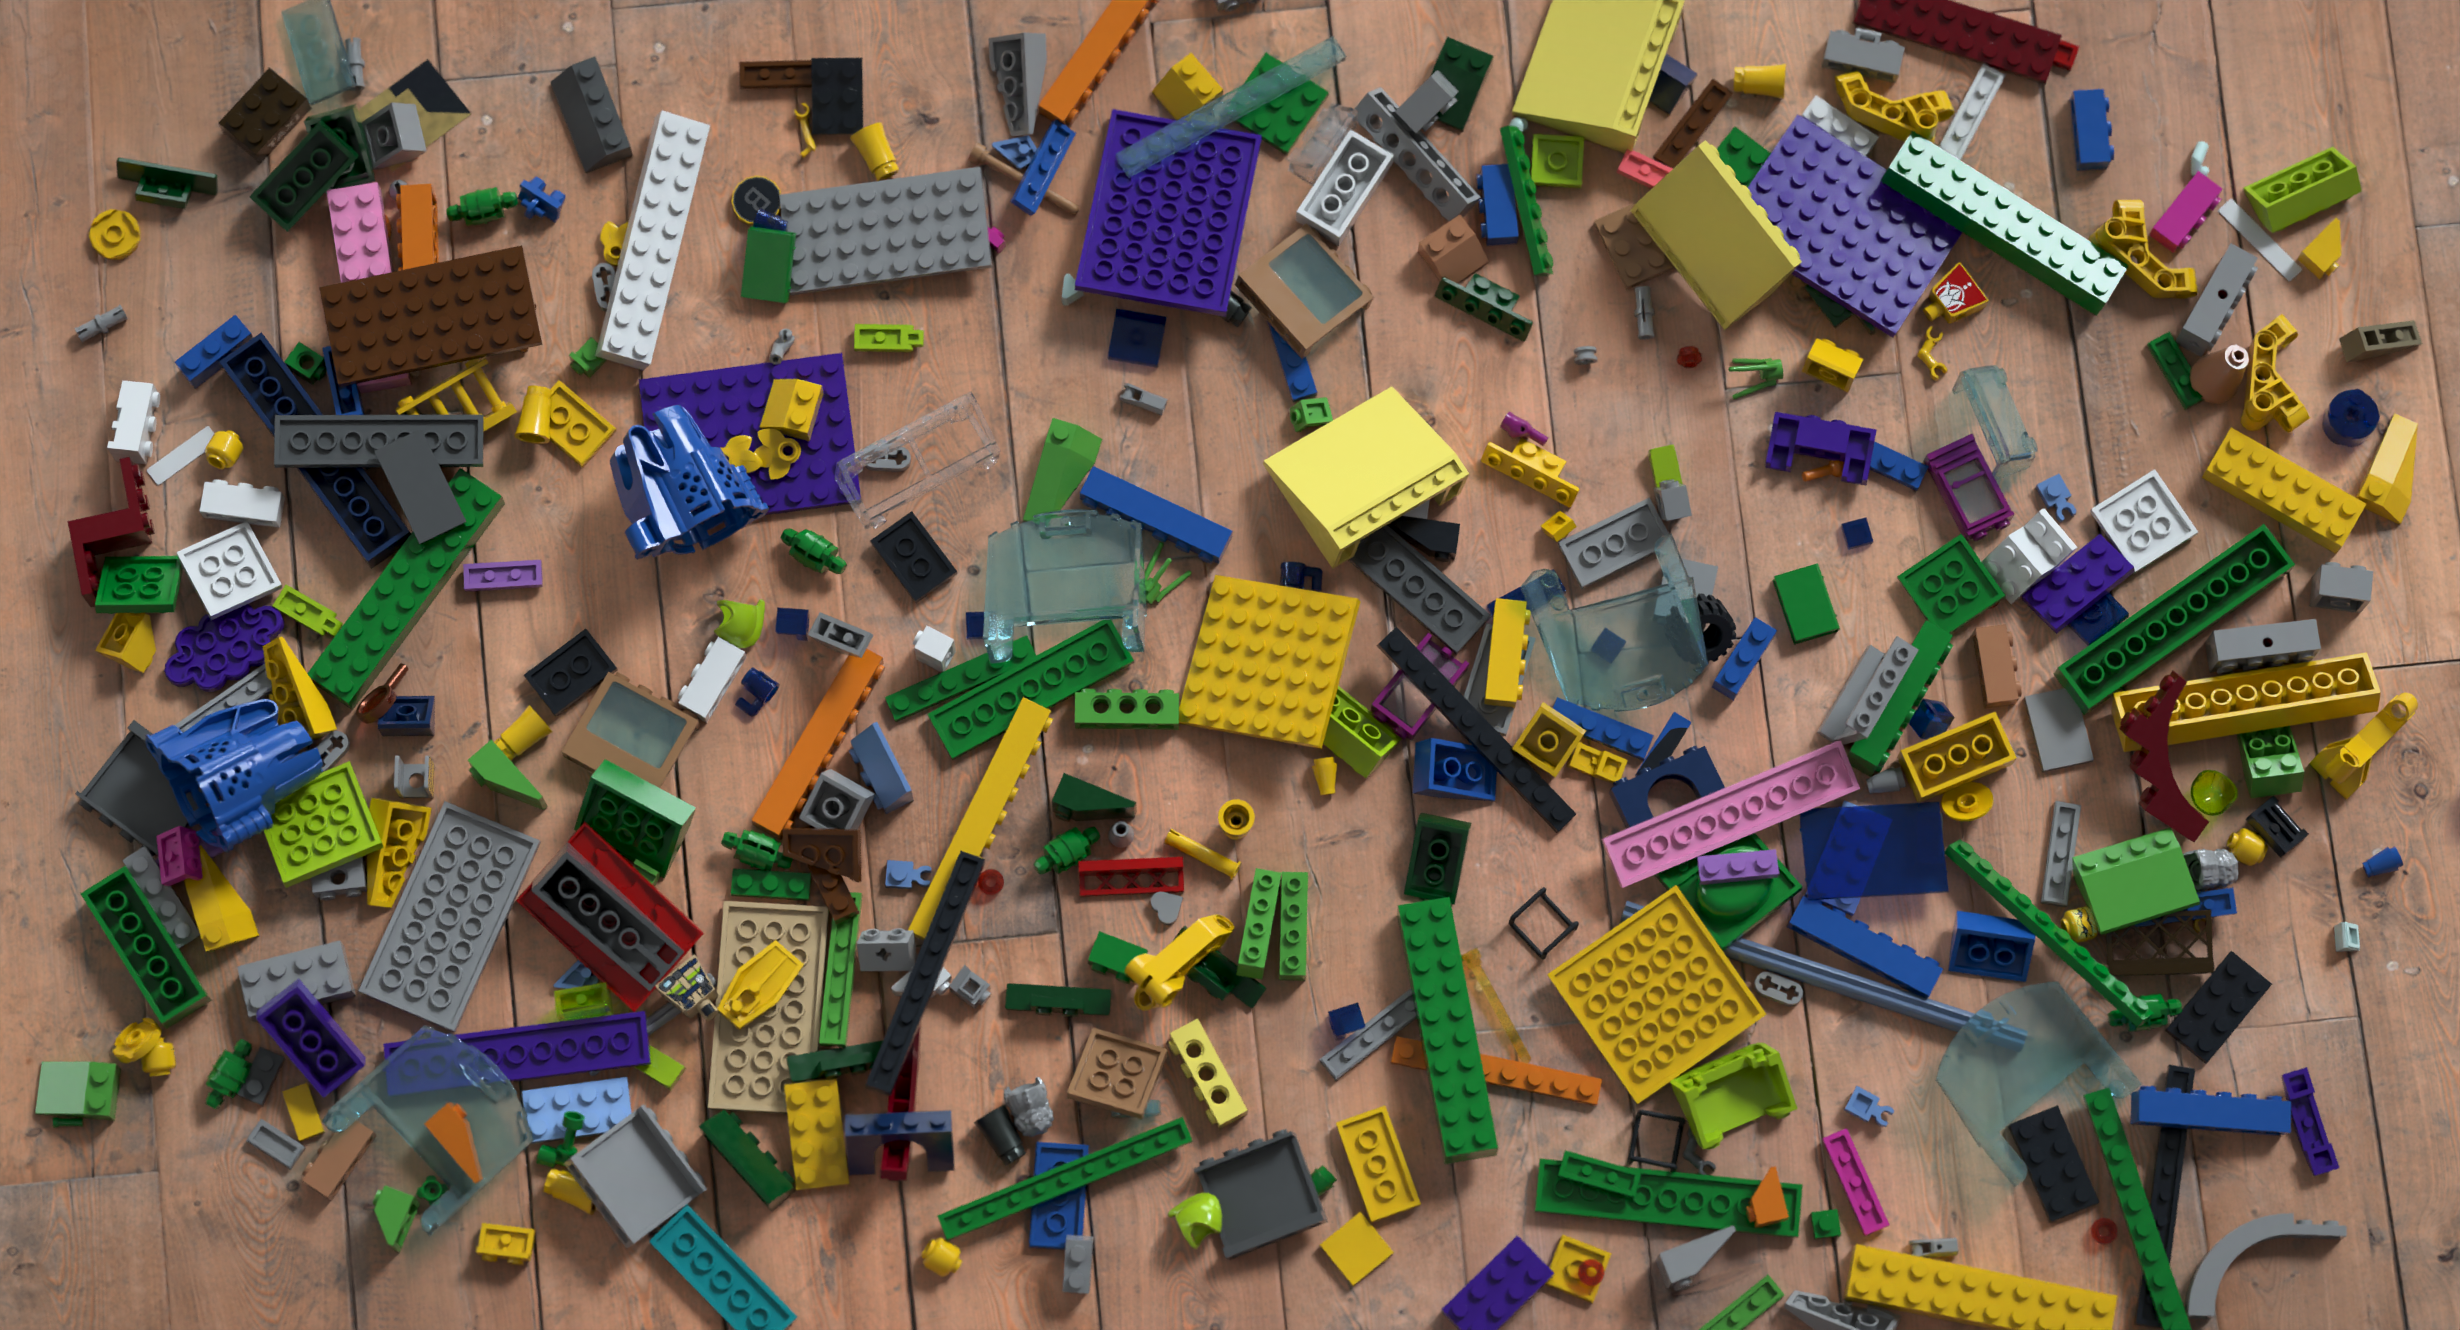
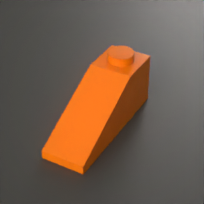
(455, 1135)

